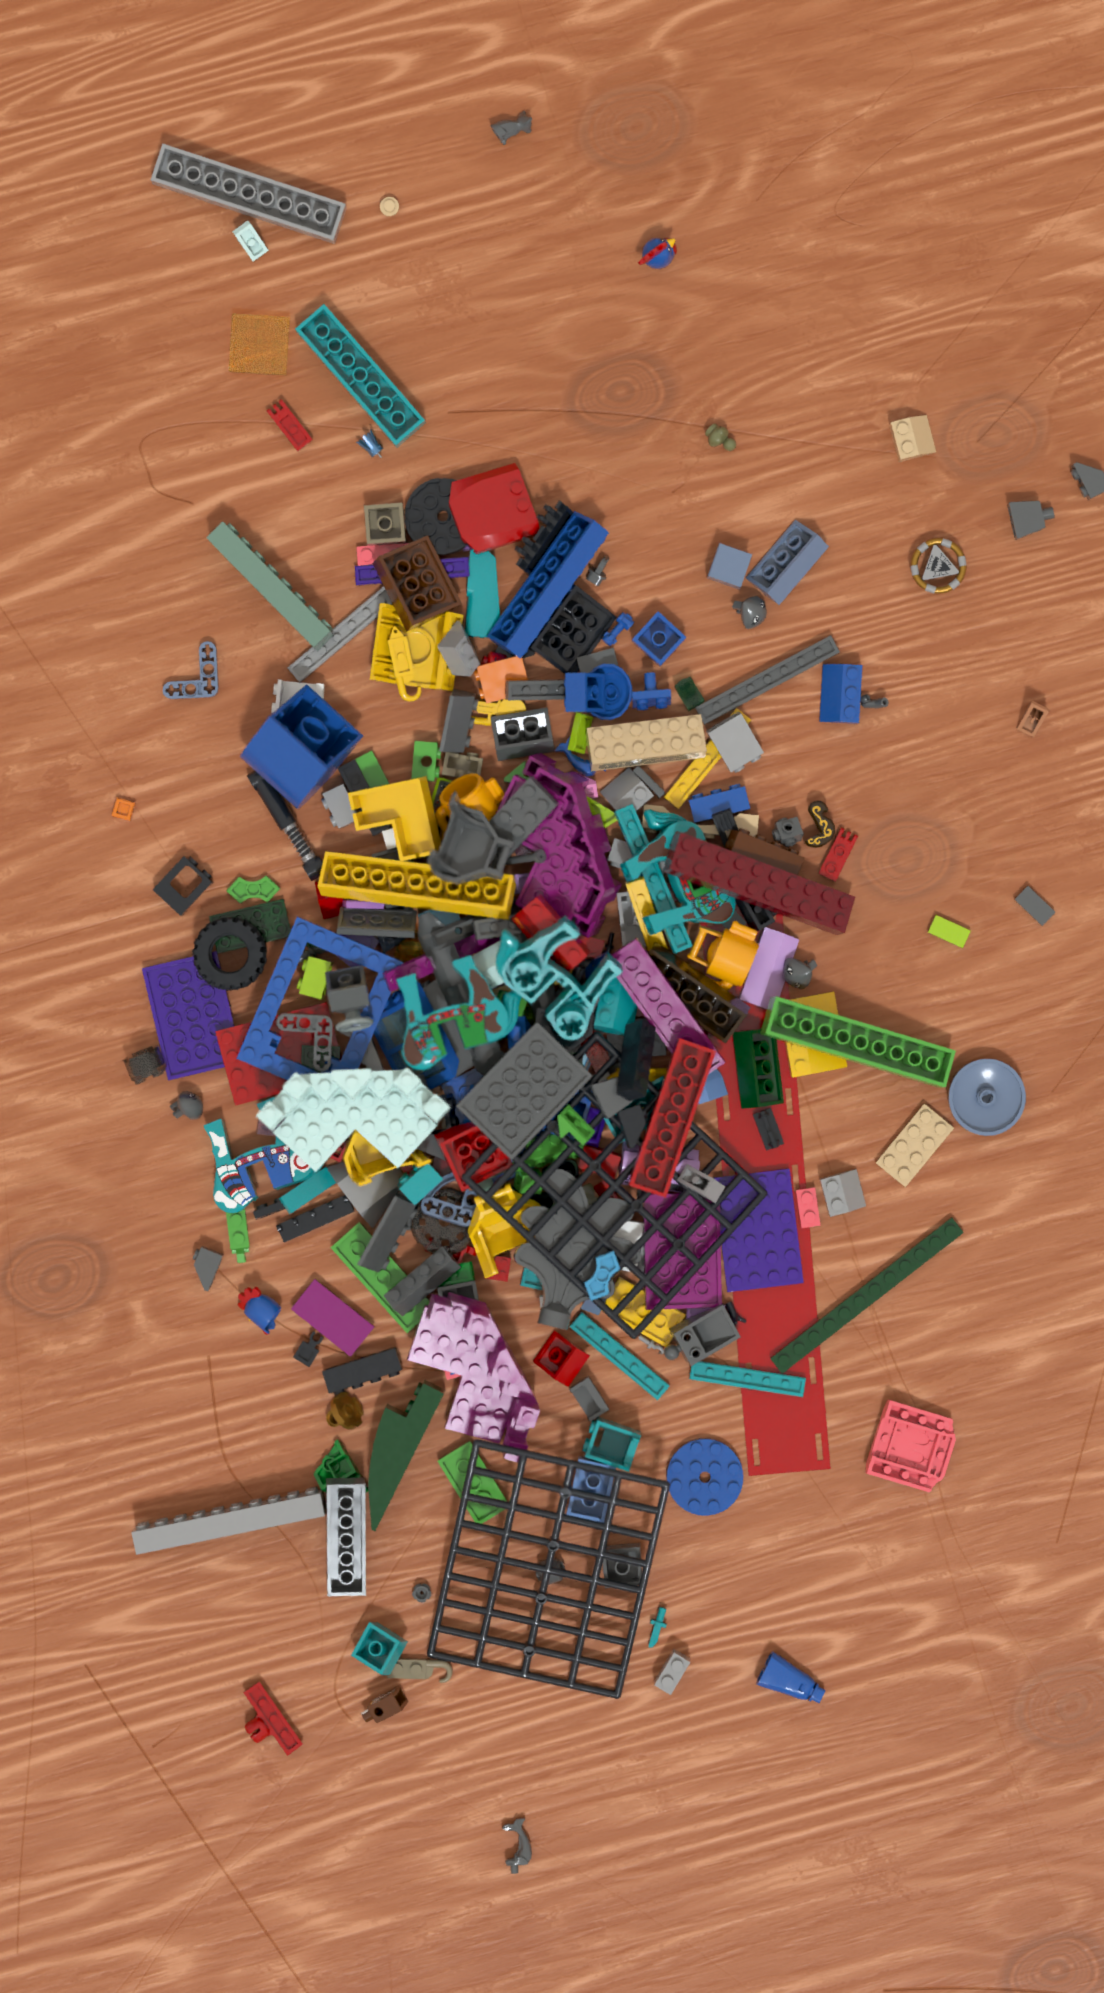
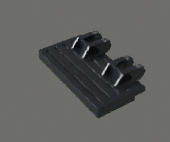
(545, 536)

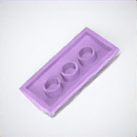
(767, 970)

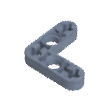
(199, 684)

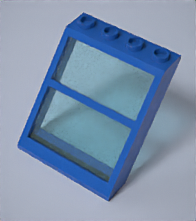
(391, 1033)

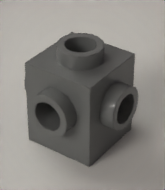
(787, 831)

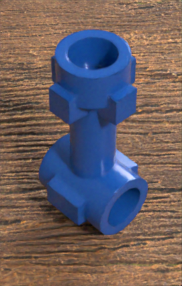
(624, 621)

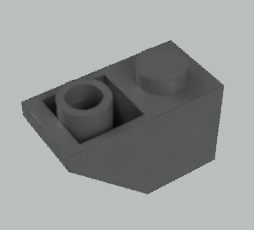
(1090, 480)

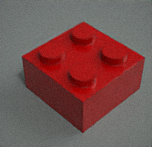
(503, 1267)

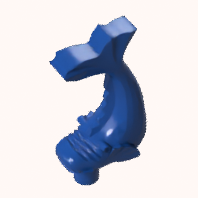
(579, 764)

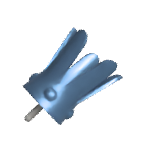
(371, 444)

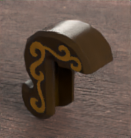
(823, 823)

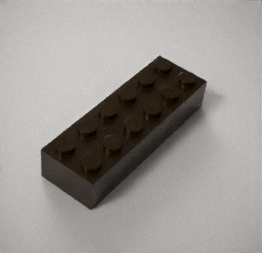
(707, 1001)

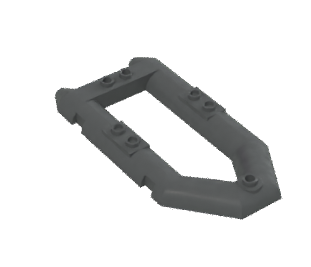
(438, 946)

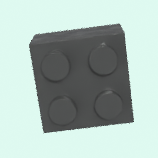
(621, 1571)

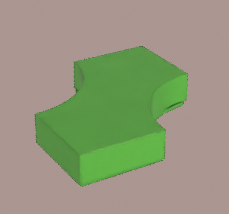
(243, 889)

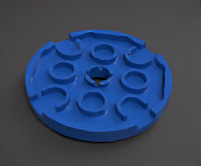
(710, 1457)

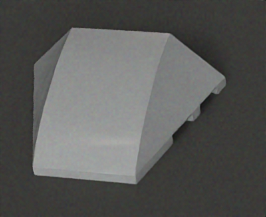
(371, 1198)

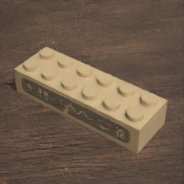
(646, 742)

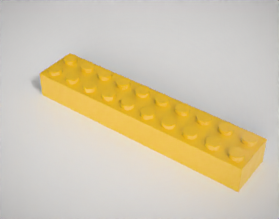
(412, 886)

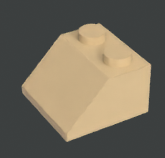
(912, 437)

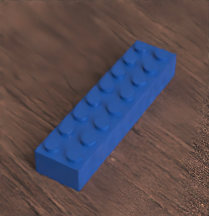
(547, 584)

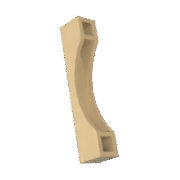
(744, 821)

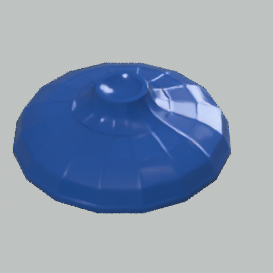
(617, 691)

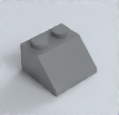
(459, 651)
(627, 790)
(842, 1192)

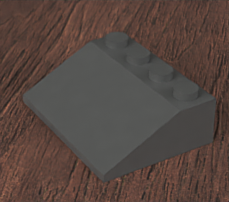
(385, 1237)

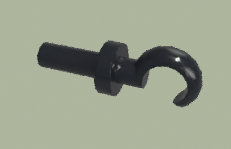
(609, 946)

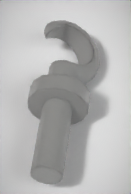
(651, 1344)

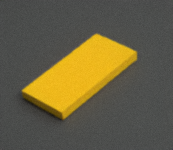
(635, 1312)

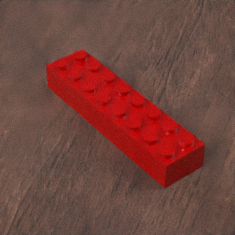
(671, 1117)

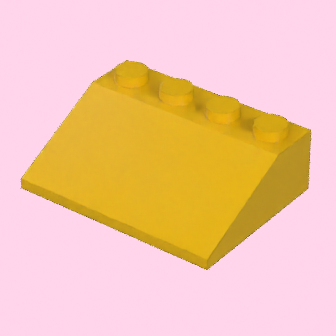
(807, 1061)

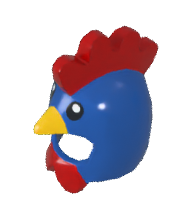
(658, 253)
(259, 1308)

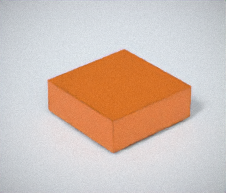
(123, 809)

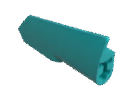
(482, 595)

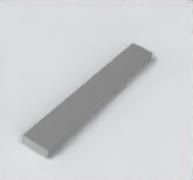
(342, 635)

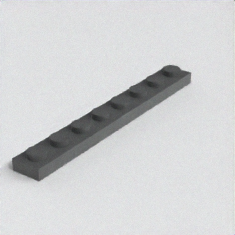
(767, 679)

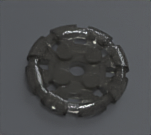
(436, 1230)

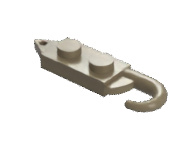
(419, 1669)

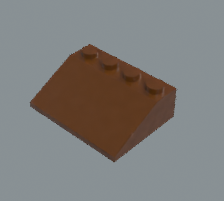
(416, 583)

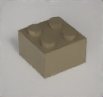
(385, 524)

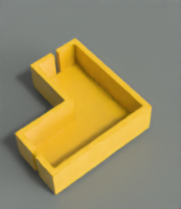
(407, 808)

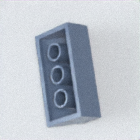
(787, 562)

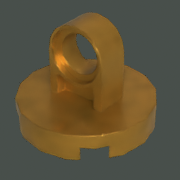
(346, 1412)

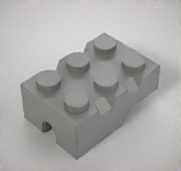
(628, 921)

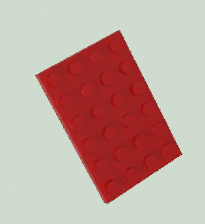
(253, 1083)

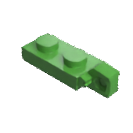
(238, 1234)

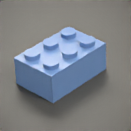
(592, 1483)

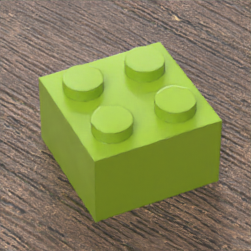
(314, 979)

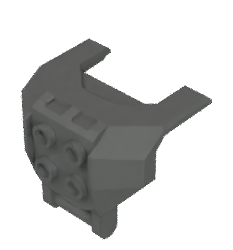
(468, 847)

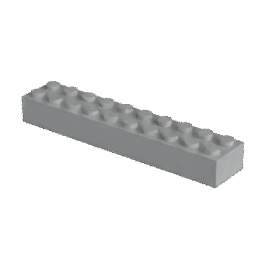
(248, 193)
(229, 1521)

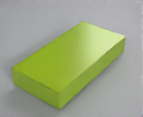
(578, 735)
(949, 931)

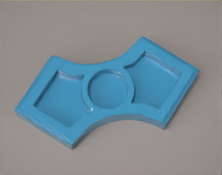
(605, 1267)

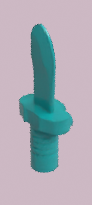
(658, 1623)

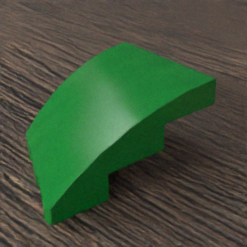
(336, 1465)

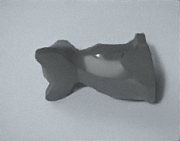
(508, 128)

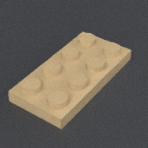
(914, 1145)

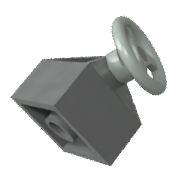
(348, 995)

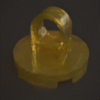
(408, 949)

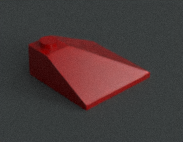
(462, 1147)

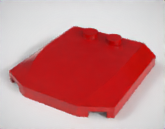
(492, 509)

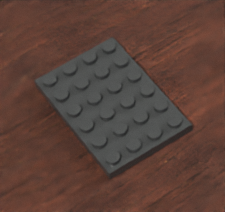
(523, 1090)

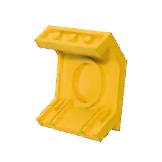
(427, 661)

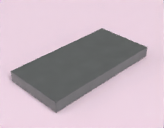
(377, 922)

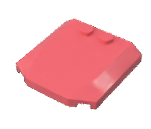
(911, 1446)

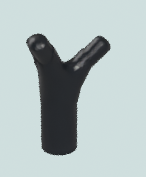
(733, 1314)

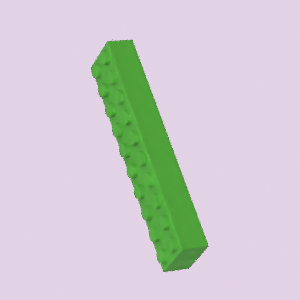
(857, 1042)

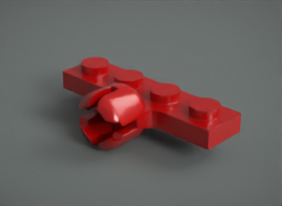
(269, 1720)

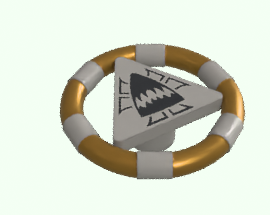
(938, 565)

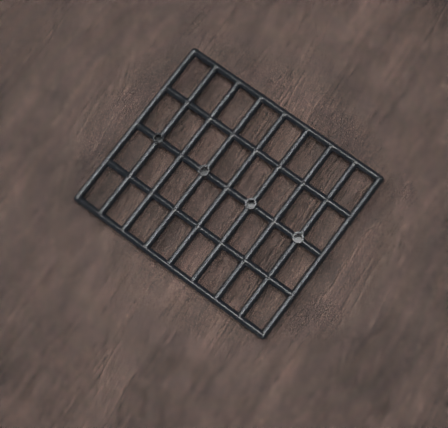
(677, 1244)
(553, 1544)

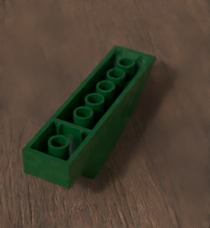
(396, 1444)

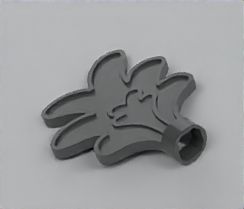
(559, 1292)

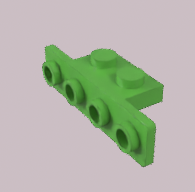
(547, 1152)

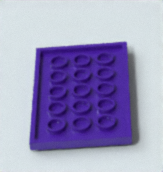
(187, 1016)
(766, 1244)

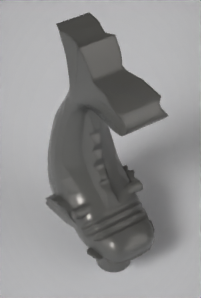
(524, 1852)

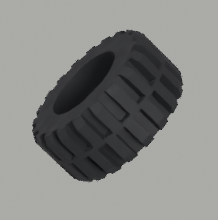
(203, 953)

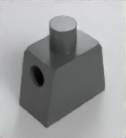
(1028, 517)
(606, 1097)

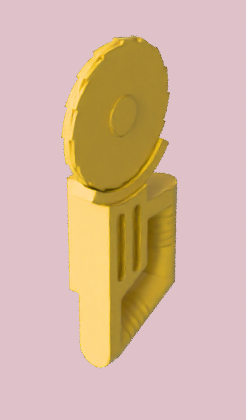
(497, 708)

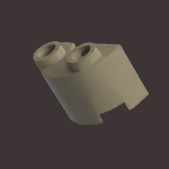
(459, 765)

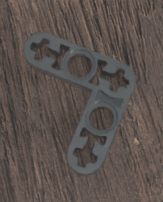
(314, 1027)

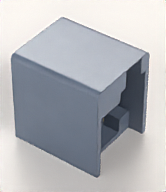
(729, 566)

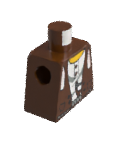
(385, 1705)

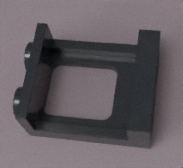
(171, 896)

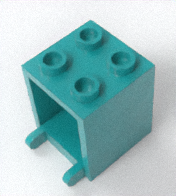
(616, 1446)

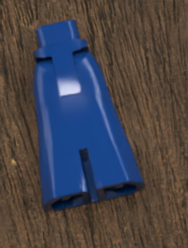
(789, 1680)

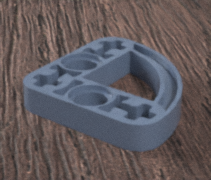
(464, 1208)

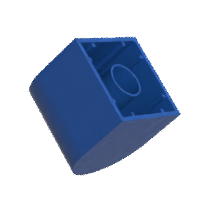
(301, 746)

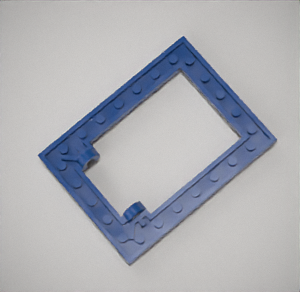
(261, 1042)

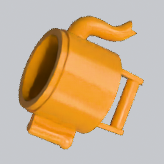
(473, 794)
(729, 954)

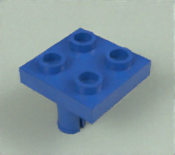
(651, 695)

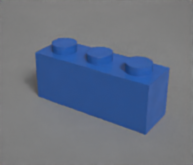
(704, 807)

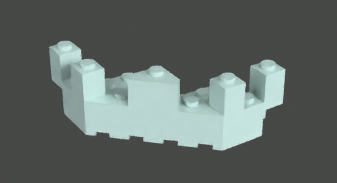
(329, 1107)

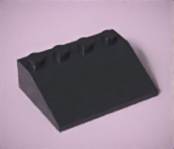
(572, 630)

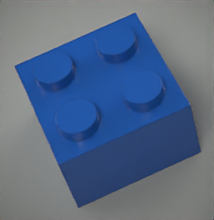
(659, 639)
(584, 692)

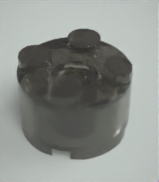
(145, 1063)

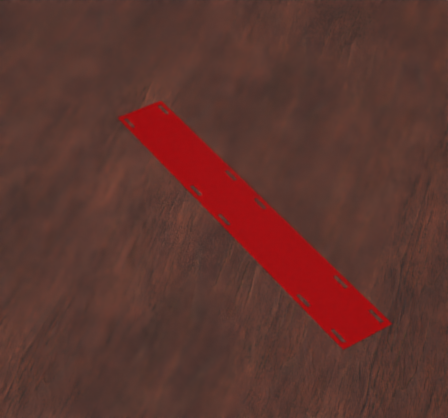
(778, 1313)

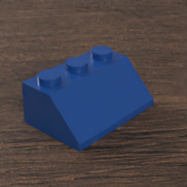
(840, 693)

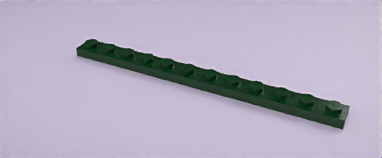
(866, 1295)

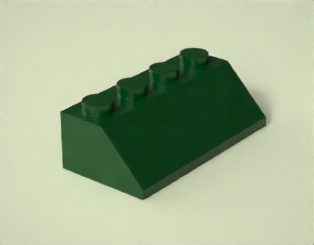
(757, 1069)

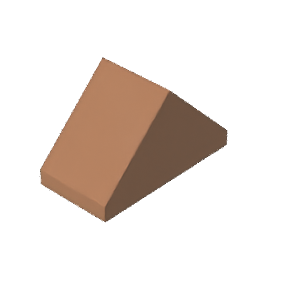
(1032, 718)

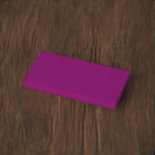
(332, 1317)

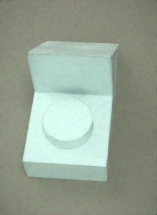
(250, 241)

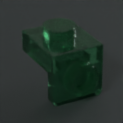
(689, 693)

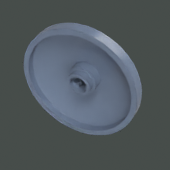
(987, 1097)

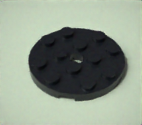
(423, 512)

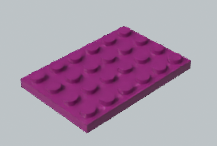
(705, 1287)

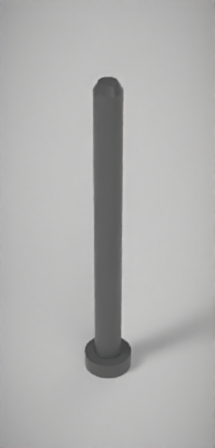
(538, 856)

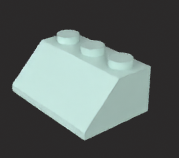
(486, 964)

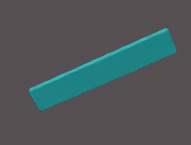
(619, 1356)
(748, 1378)

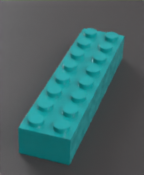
(360, 375)

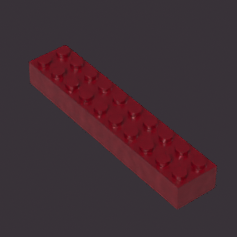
(758, 883)

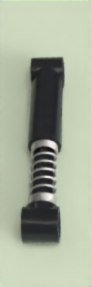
(286, 821)

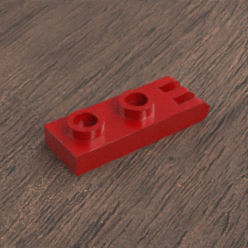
(290, 426)
(837, 855)

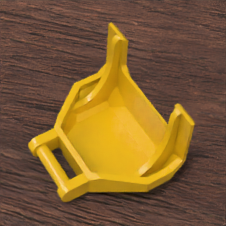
(365, 1161)
(493, 1234)

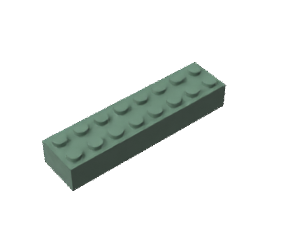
(266, 581)

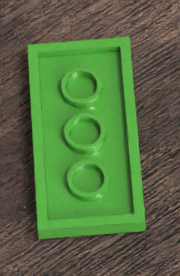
(455, 1468)

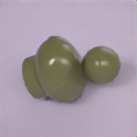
(718, 436)

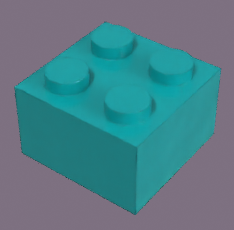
(419, 1182)
(379, 1648)

